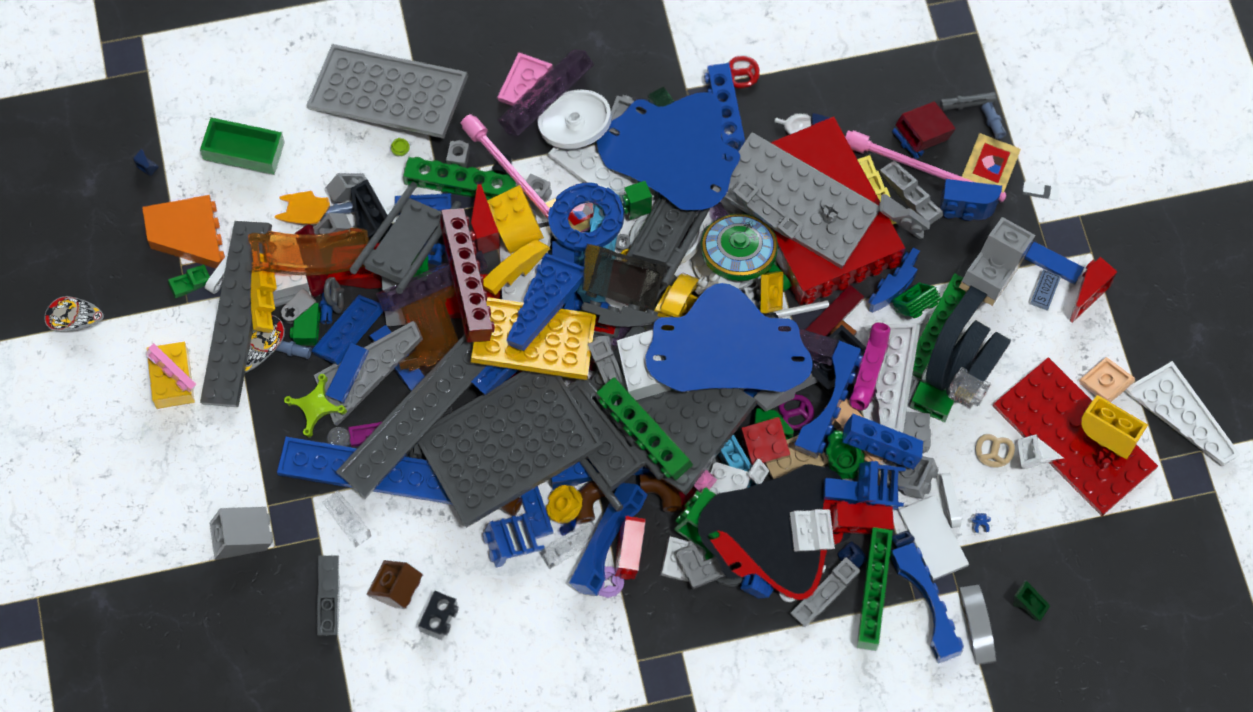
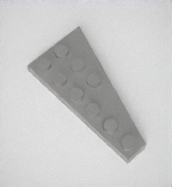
(380, 361)

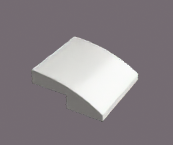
(812, 530)
(671, 565)

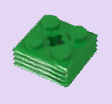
(916, 300)

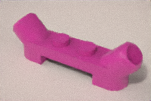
(870, 366)

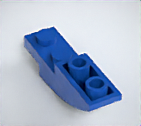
(896, 283)

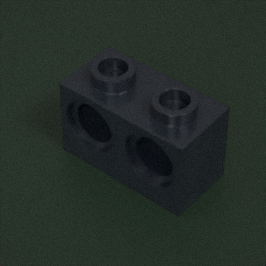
(434, 614)

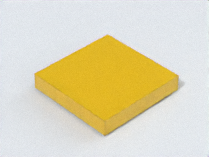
(771, 292)

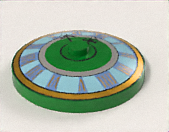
(739, 247)

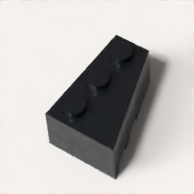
(368, 209)

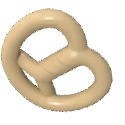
(994, 451)

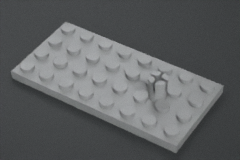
(387, 90)
(831, 212)

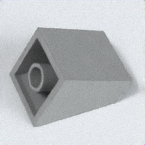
(240, 531)

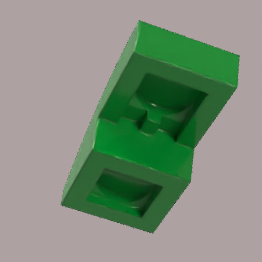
(189, 282)

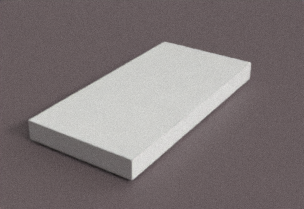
(934, 537)

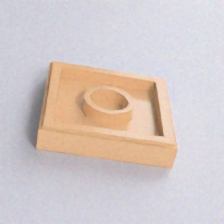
(1107, 380)

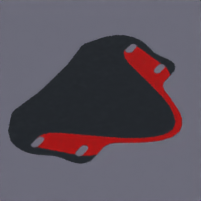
(758, 530)

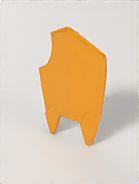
(304, 208)

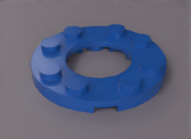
(580, 194)

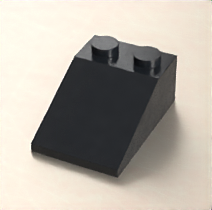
(825, 373)

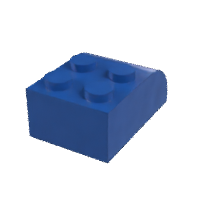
(969, 199)

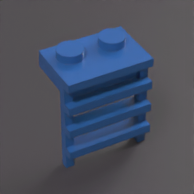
(868, 484)
(500, 541)

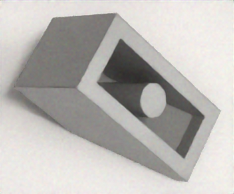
(340, 186)
(333, 223)

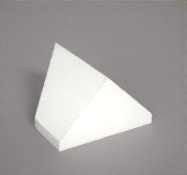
(1035, 452)

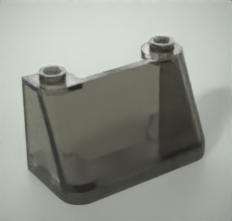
(621, 277)

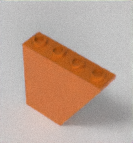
(185, 230)

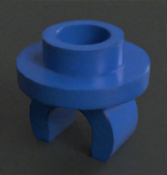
(981, 519)

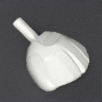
(795, 122)

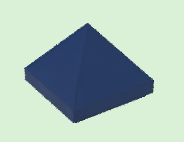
(903, 538)

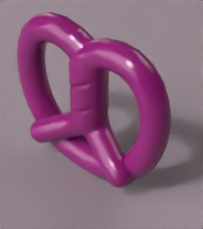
(798, 411)

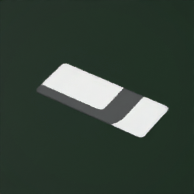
(1041, 191)

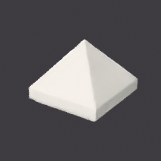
(758, 472)

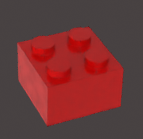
(765, 441)

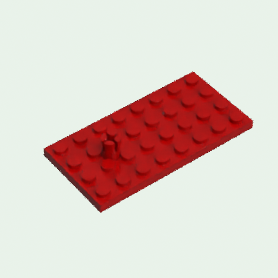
(1053, 409)

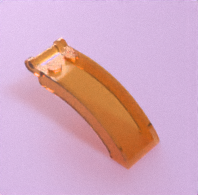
(308, 253)

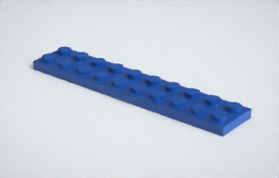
(320, 462)

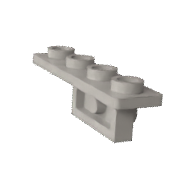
(904, 217)

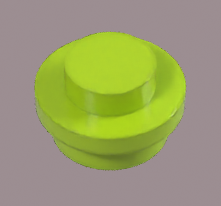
(400, 147)

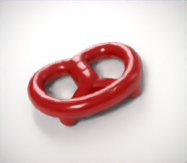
(745, 71)

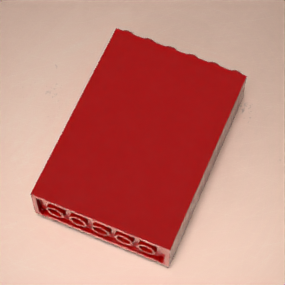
(881, 248)

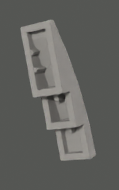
(907, 188)

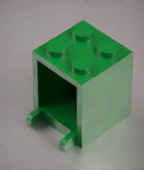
(688, 519)

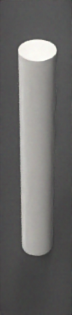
(802, 309)

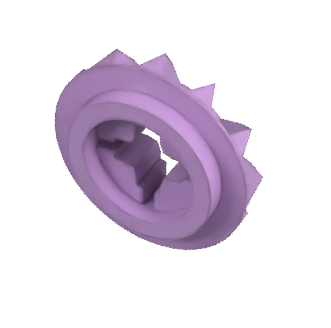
(618, 583)

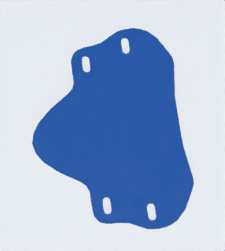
(673, 149)
(727, 346)

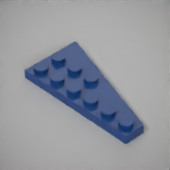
(546, 295)

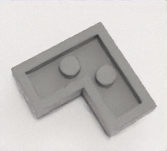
(696, 570)

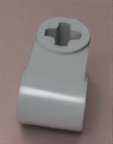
(299, 303)

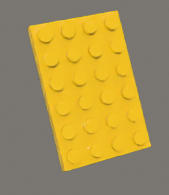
(556, 350)

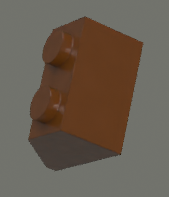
(395, 584)

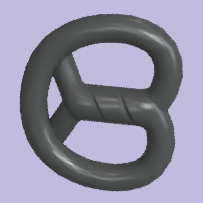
(331, 296)

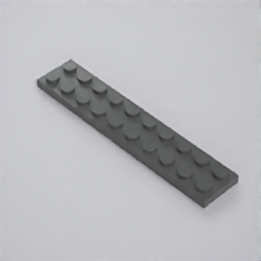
(233, 321)
(411, 419)

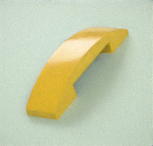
(679, 294)

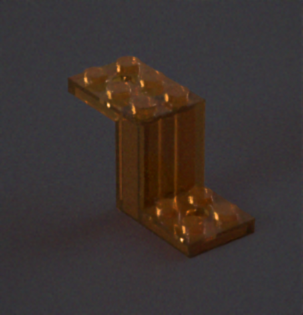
(435, 327)

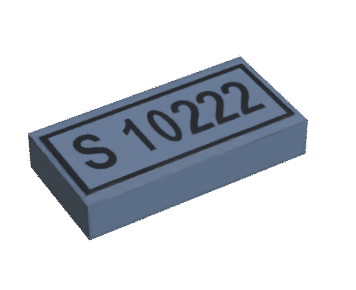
(1045, 290)

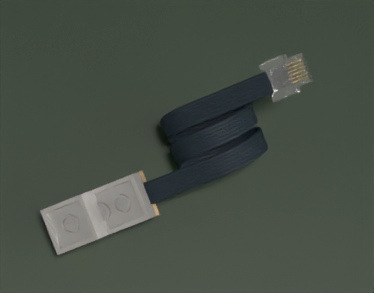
(959, 365)

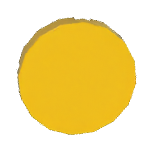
(564, 504)

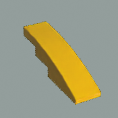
(513, 266)
(262, 300)

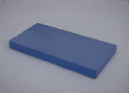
(348, 329)

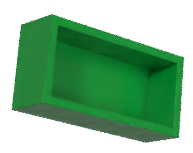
(242, 145)

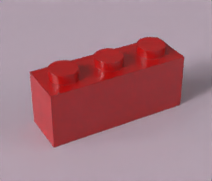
(860, 517)

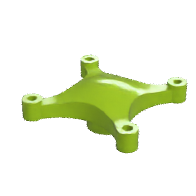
(315, 405)

